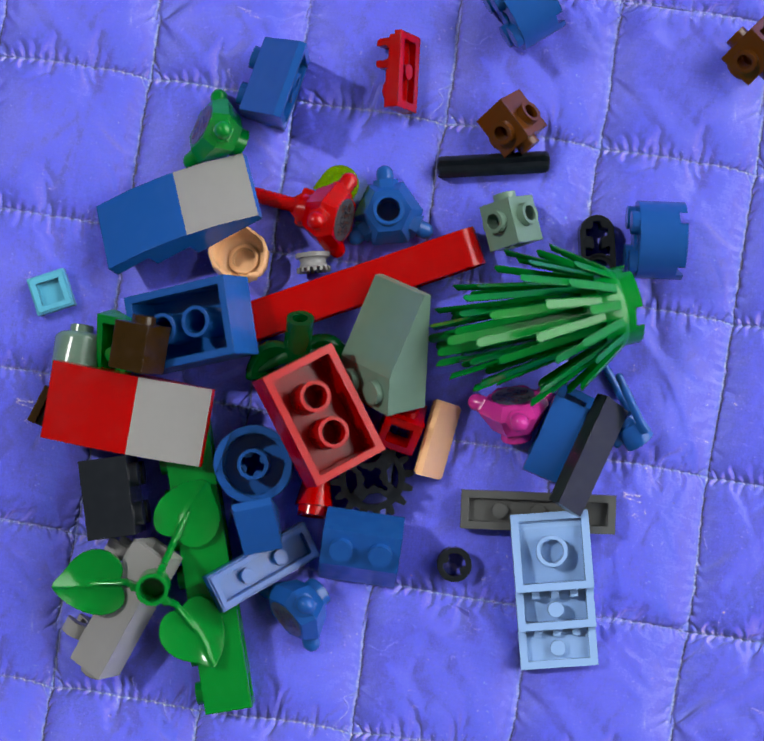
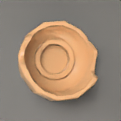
(240, 255)

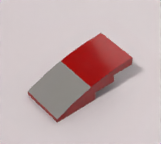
(127, 413)

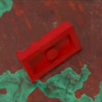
(401, 70)

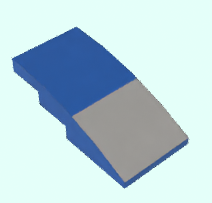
(178, 212)

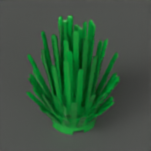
(550, 320)

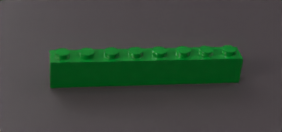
(228, 683)

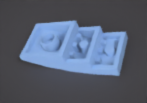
(554, 590)

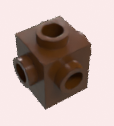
(746, 54)
(512, 124)

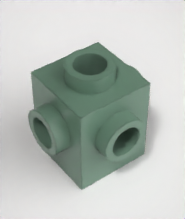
(510, 221)

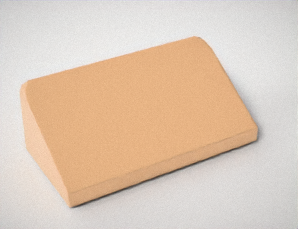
(437, 439)

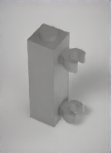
(110, 638)

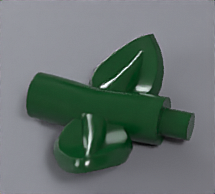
(296, 343)

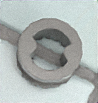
(312, 262)

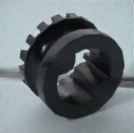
(464, 570)

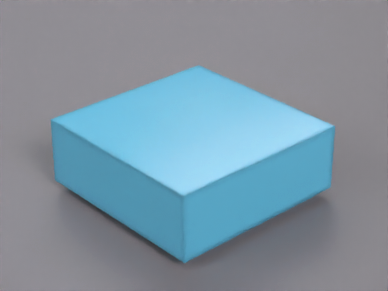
(51, 292)

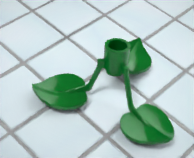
(95, 582)

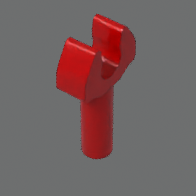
(281, 201)

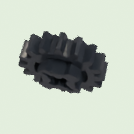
(361, 491)

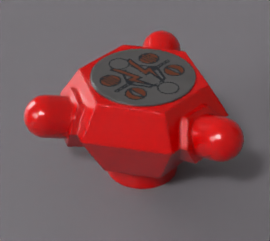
(329, 214)

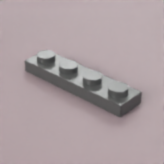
(493, 509)

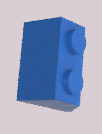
(274, 82)
(361, 547)

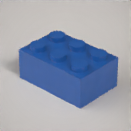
(207, 320)

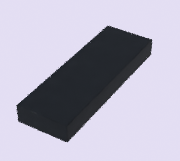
(588, 455)

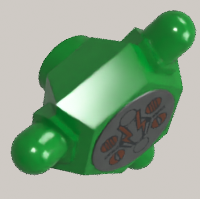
(216, 132)

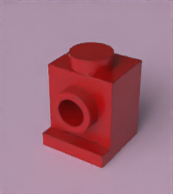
(411, 421)

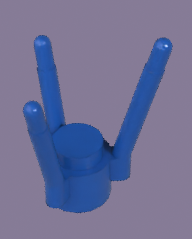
(634, 430)

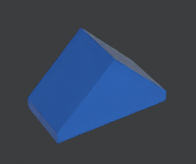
(258, 525)

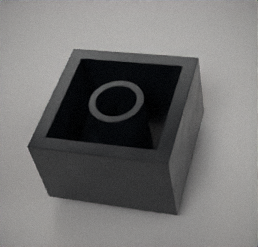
(113, 497)

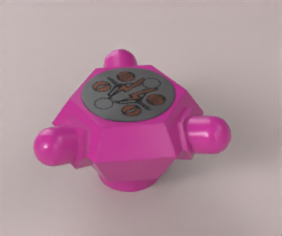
(510, 412)

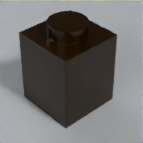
(139, 345)

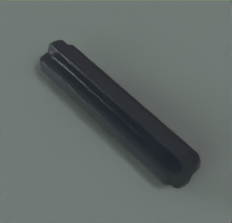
(493, 164)

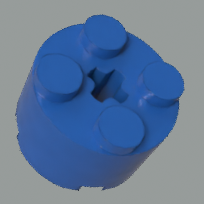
(526, 20)
(657, 240)
(234, 472)

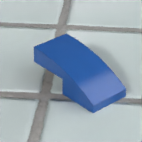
(555, 439)

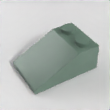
(390, 347)

